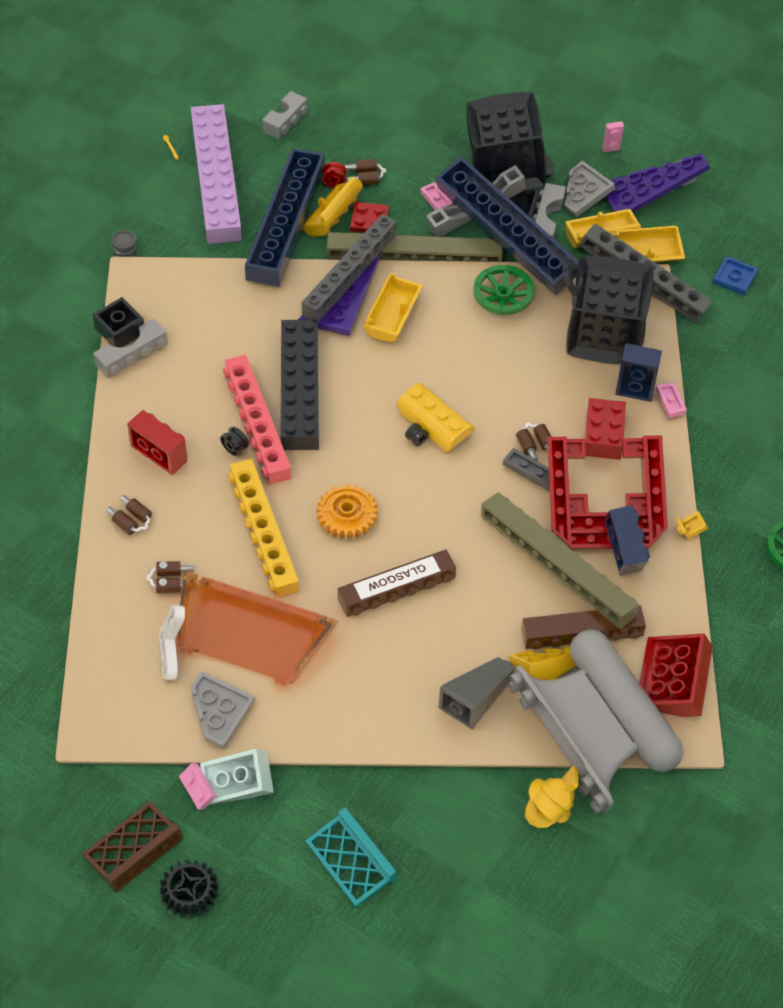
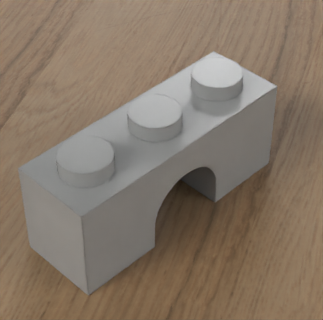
(293, 108)

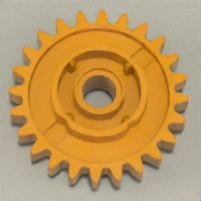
(361, 514)

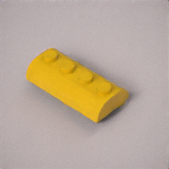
(332, 208)
(610, 222)
(655, 243)
(391, 308)
(441, 422)

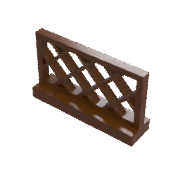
(143, 855)

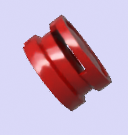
(333, 174)

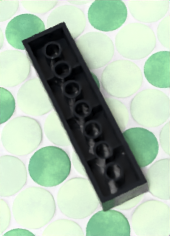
(299, 385)

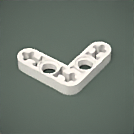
(167, 641)

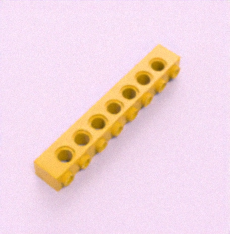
(280, 584)

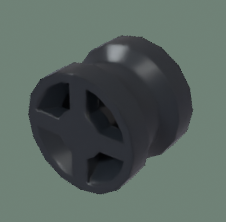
(416, 434)

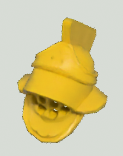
(551, 799)

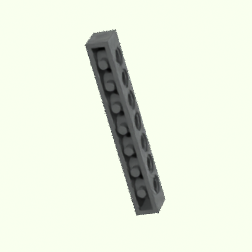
(349, 268)
(665, 285)

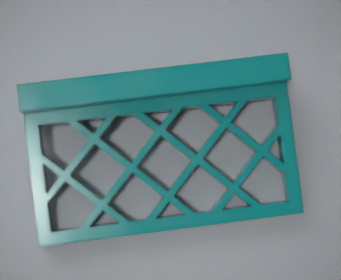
(368, 848)

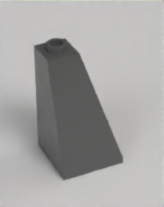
(474, 692)

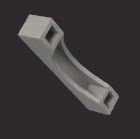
(449, 218)

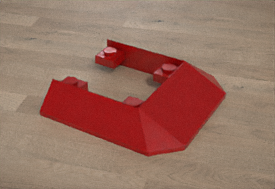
(587, 529)

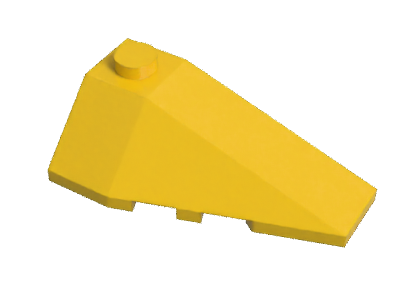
(544, 665)

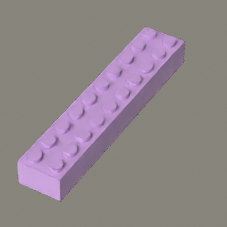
(216, 174)

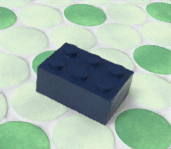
(638, 372)
(626, 539)

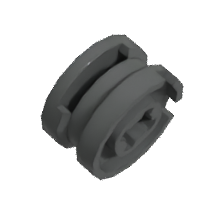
(124, 243)

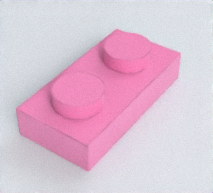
(613, 137)
(435, 196)
(671, 400)
(197, 786)

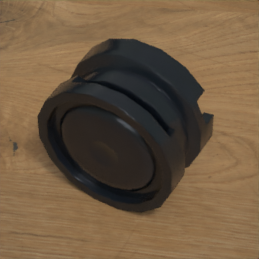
(234, 441)

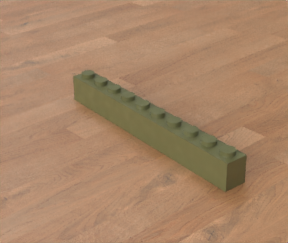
(422, 248)
(560, 560)

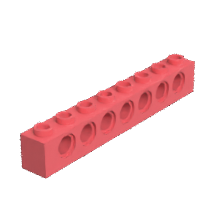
(257, 419)

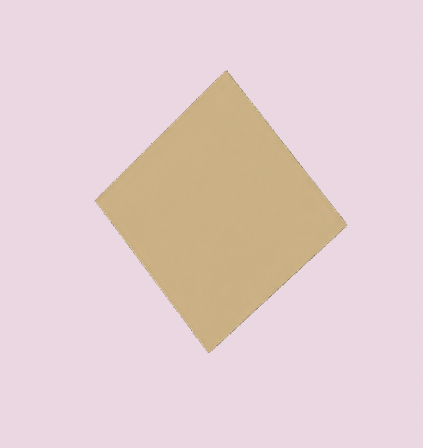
(378, 673)

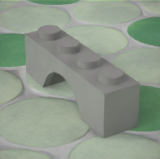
(551, 201)
(114, 359)

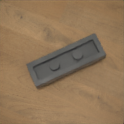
(528, 468)

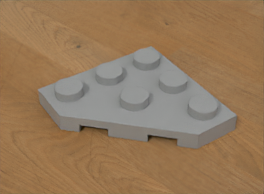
(585, 188)
(219, 708)

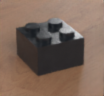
(118, 322)

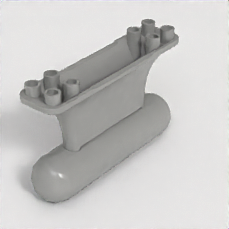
(599, 716)

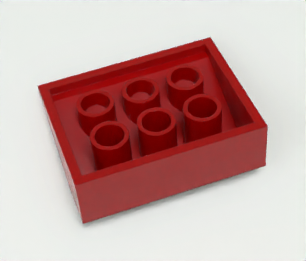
(677, 673)

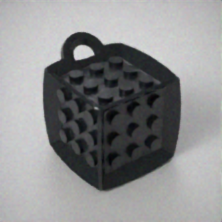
(508, 133)
(608, 307)

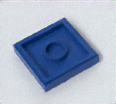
(735, 275)

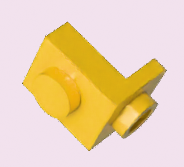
(691, 525)

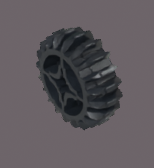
(204, 879)

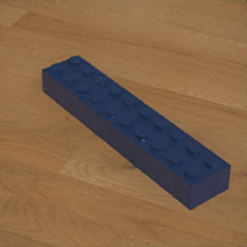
(285, 217)
(506, 224)

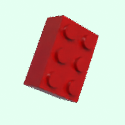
(604, 428)
(157, 442)

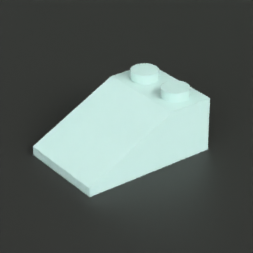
(239, 776)

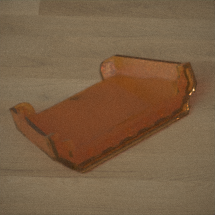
(249, 628)

